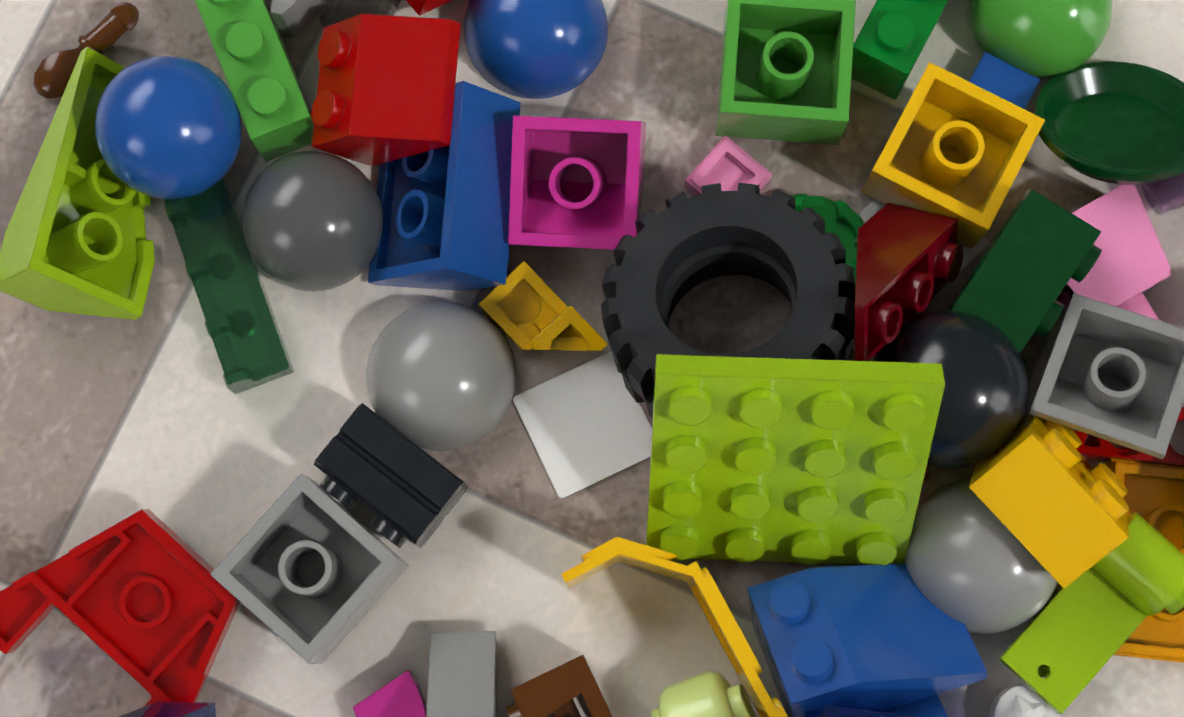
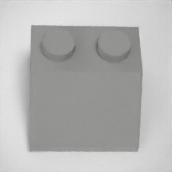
(1114, 376)

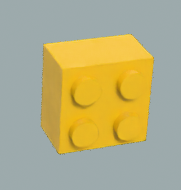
(954, 152)
(1054, 498)

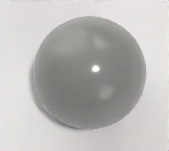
(441, 375)
(973, 563)

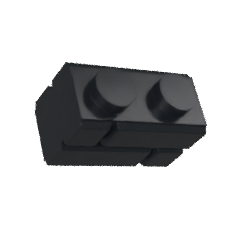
(390, 477)

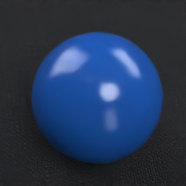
(168, 127)

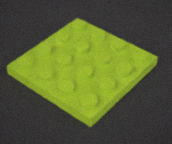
(789, 457)

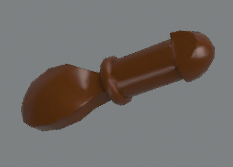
(57, 68)

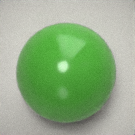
(1041, 34)

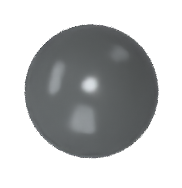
(312, 221)

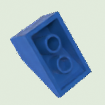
(858, 639)

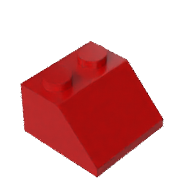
(385, 87)

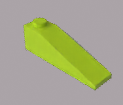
(77, 226)

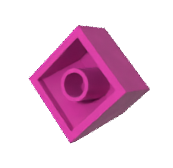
(575, 181)

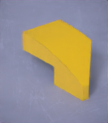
(536, 316)

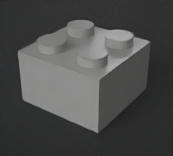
(309, 570)

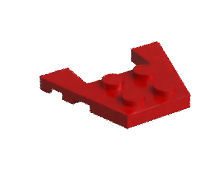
(137, 598)

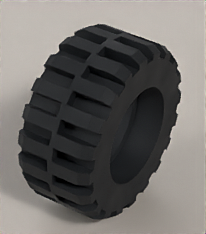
(720, 237)

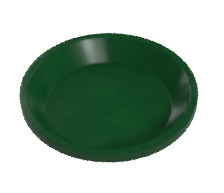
(1115, 121)

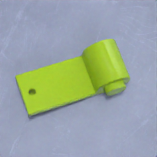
(1096, 615)

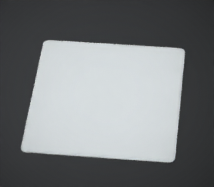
(585, 425)

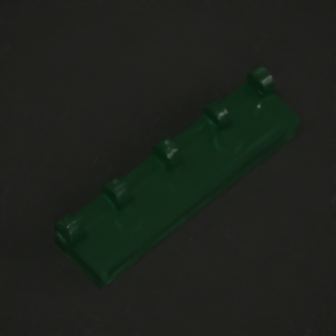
(229, 288)

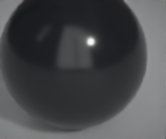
(982, 388)

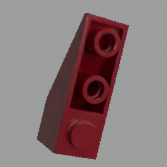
(899, 268)

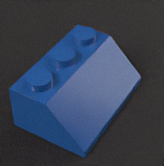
(450, 203)

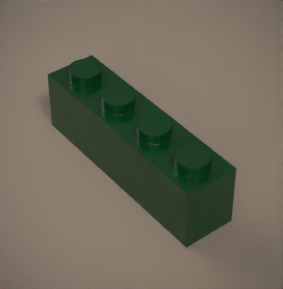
(1028, 269)

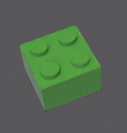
(786, 70)

